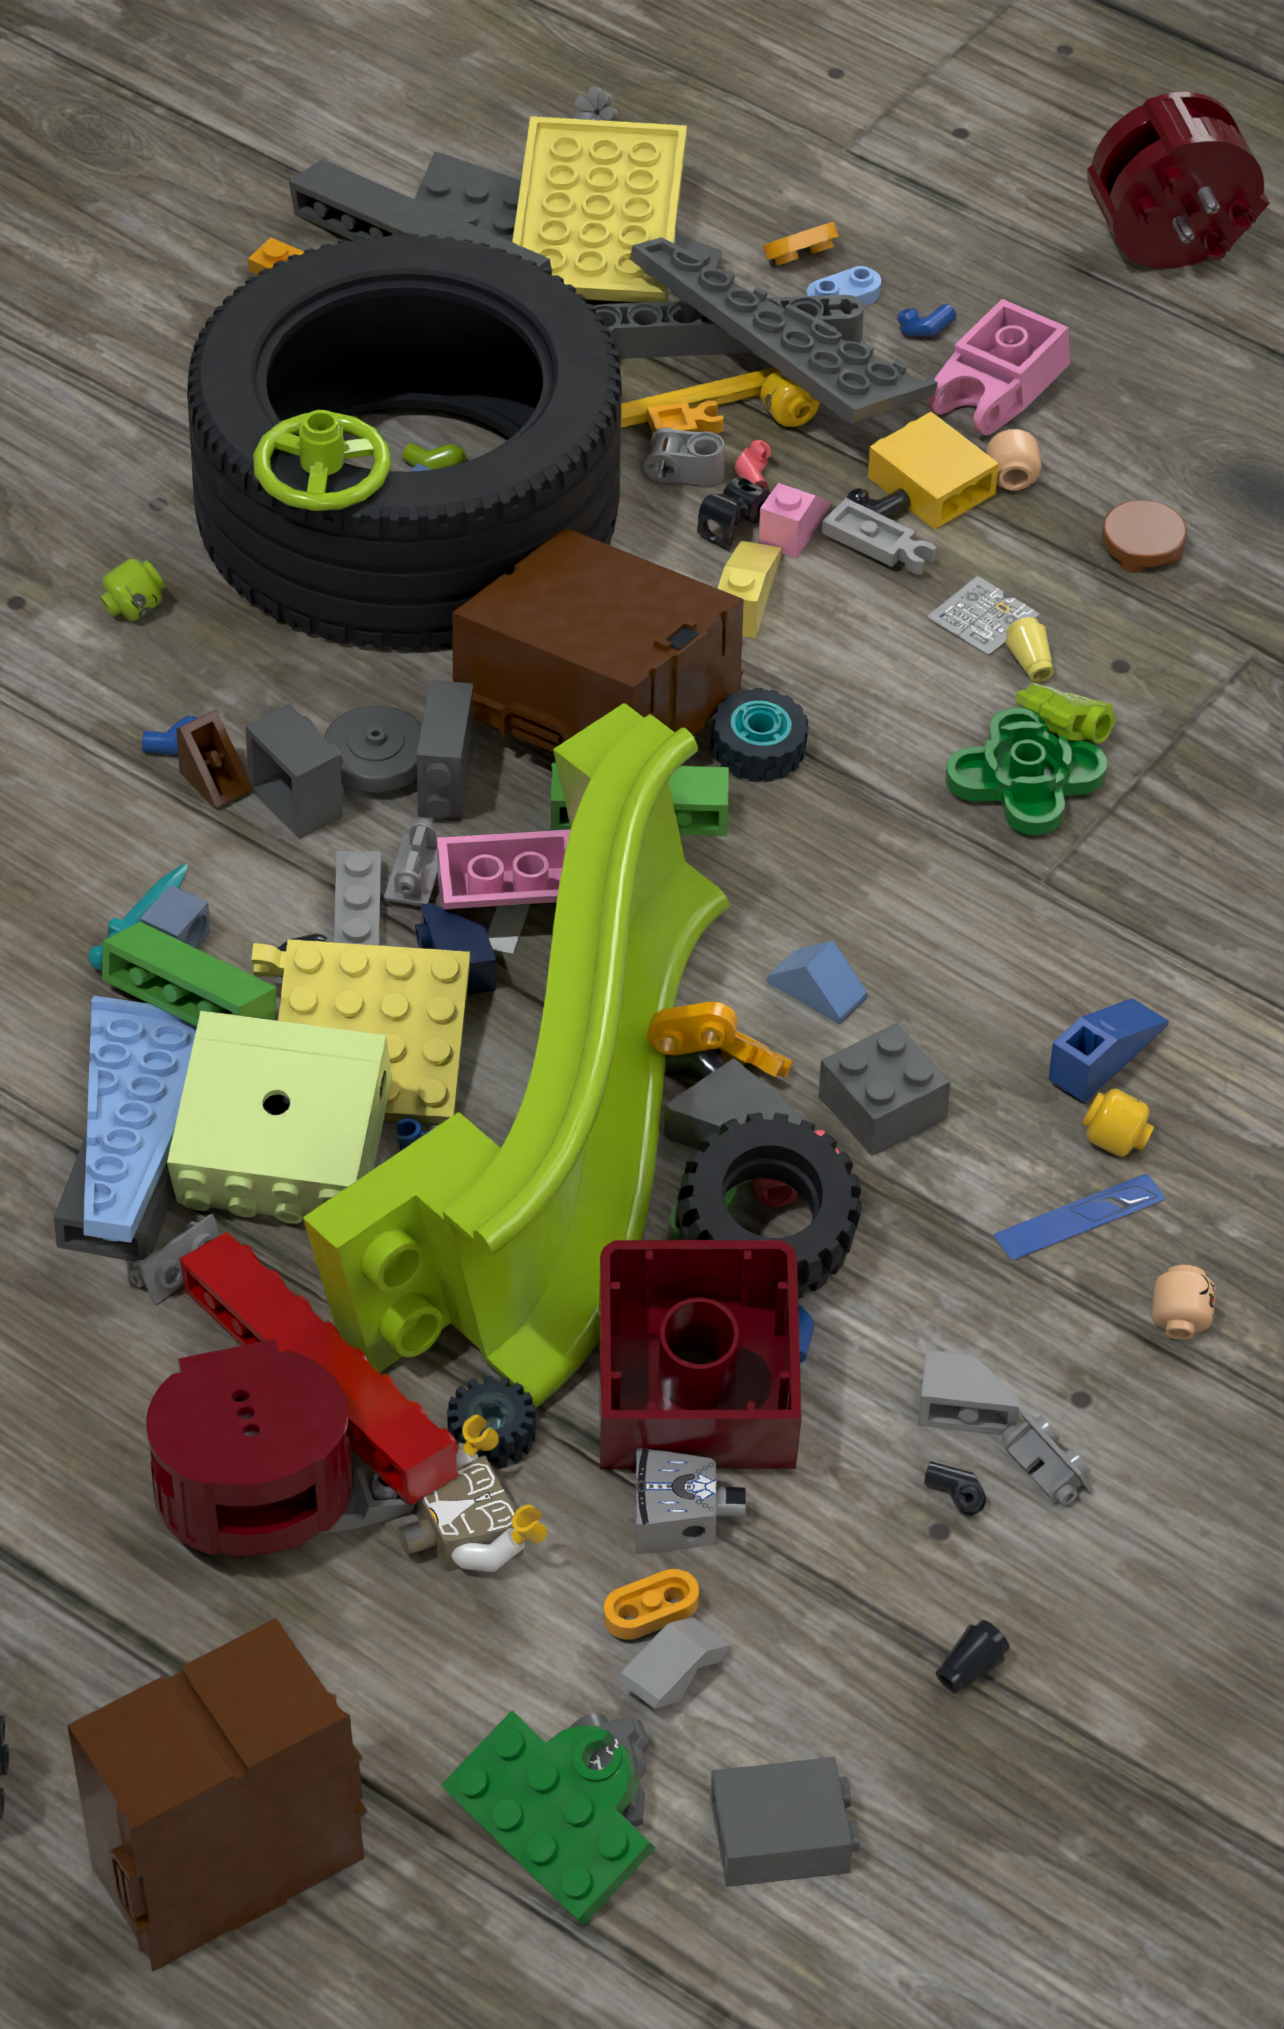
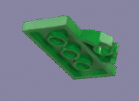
(555, 1809)

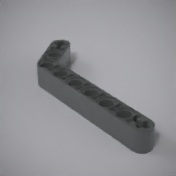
(680, 330)

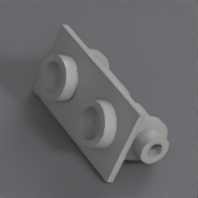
(414, 866)
(162, 1268)
(1035, 1443)

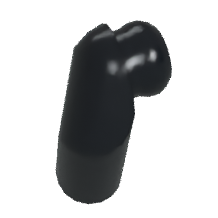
(886, 506)
(960, 1484)

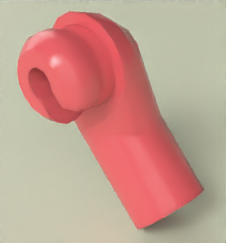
(753, 462)

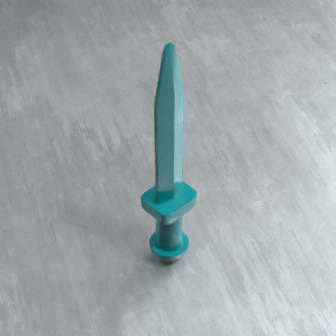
(116, 925)

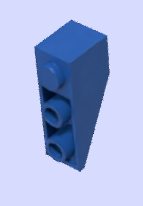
(1101, 1046)

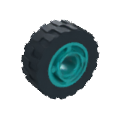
(759, 734)

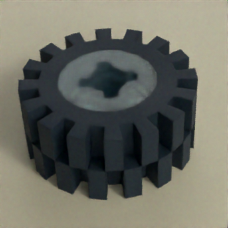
(507, 1413)

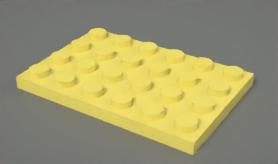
(594, 195)

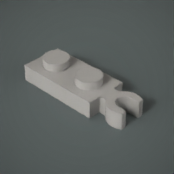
(877, 536)

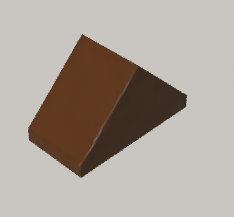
(210, 760)

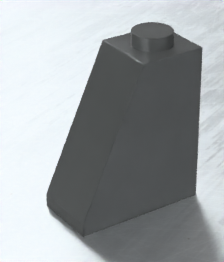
(719, 1098)

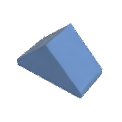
(820, 980)

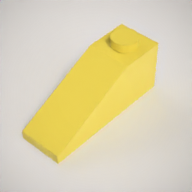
(750, 577)

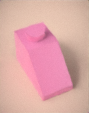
(791, 518)

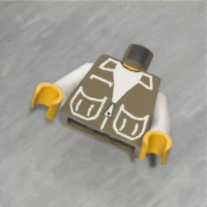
(471, 1516)

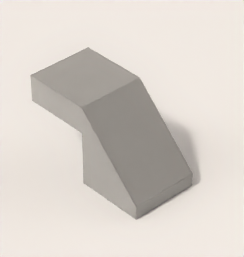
(671, 1660)

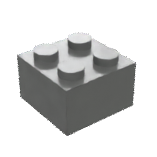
(294, 770)
(884, 1089)

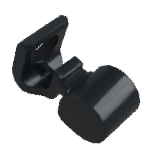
(738, 501)

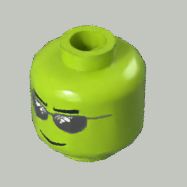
(132, 589)

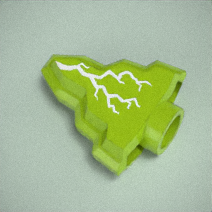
(1069, 713)

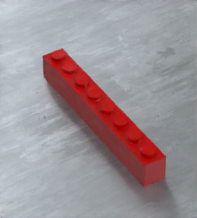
(382, 1423)

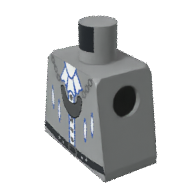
(680, 1501)

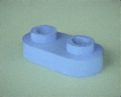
(857, 281)

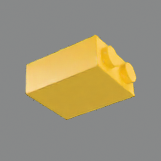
(935, 468)

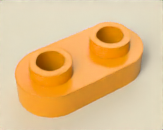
(786, 248)
(692, 1028)
(648, 1603)

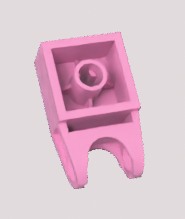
(1002, 365)

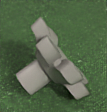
(596, 106)

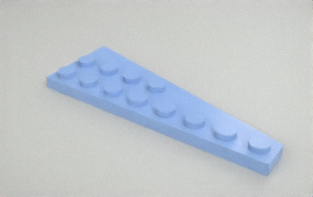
(132, 1109)

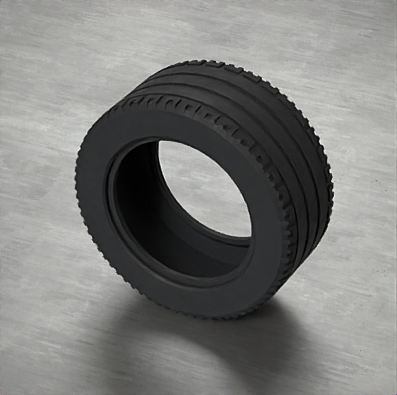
(398, 329)

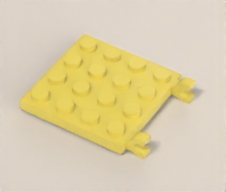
(385, 990)

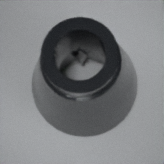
(973, 1656)

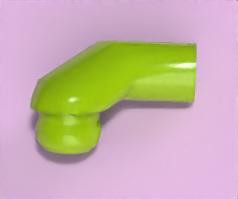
(435, 458)

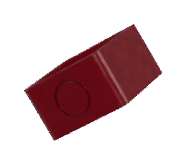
(712, 1298)

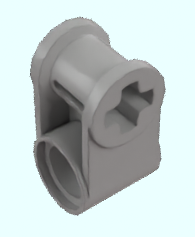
(689, 458)

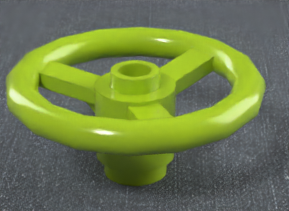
(322, 454)

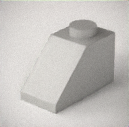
(964, 1395)

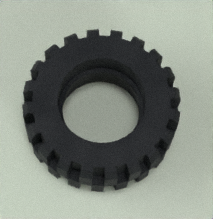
(780, 1153)

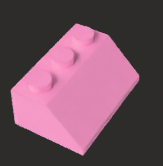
(500, 868)

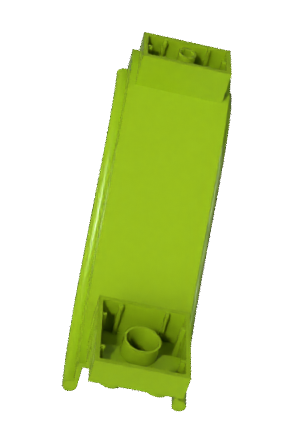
(517, 1231)

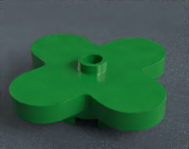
(1026, 770)

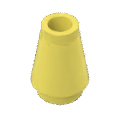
(1030, 647)

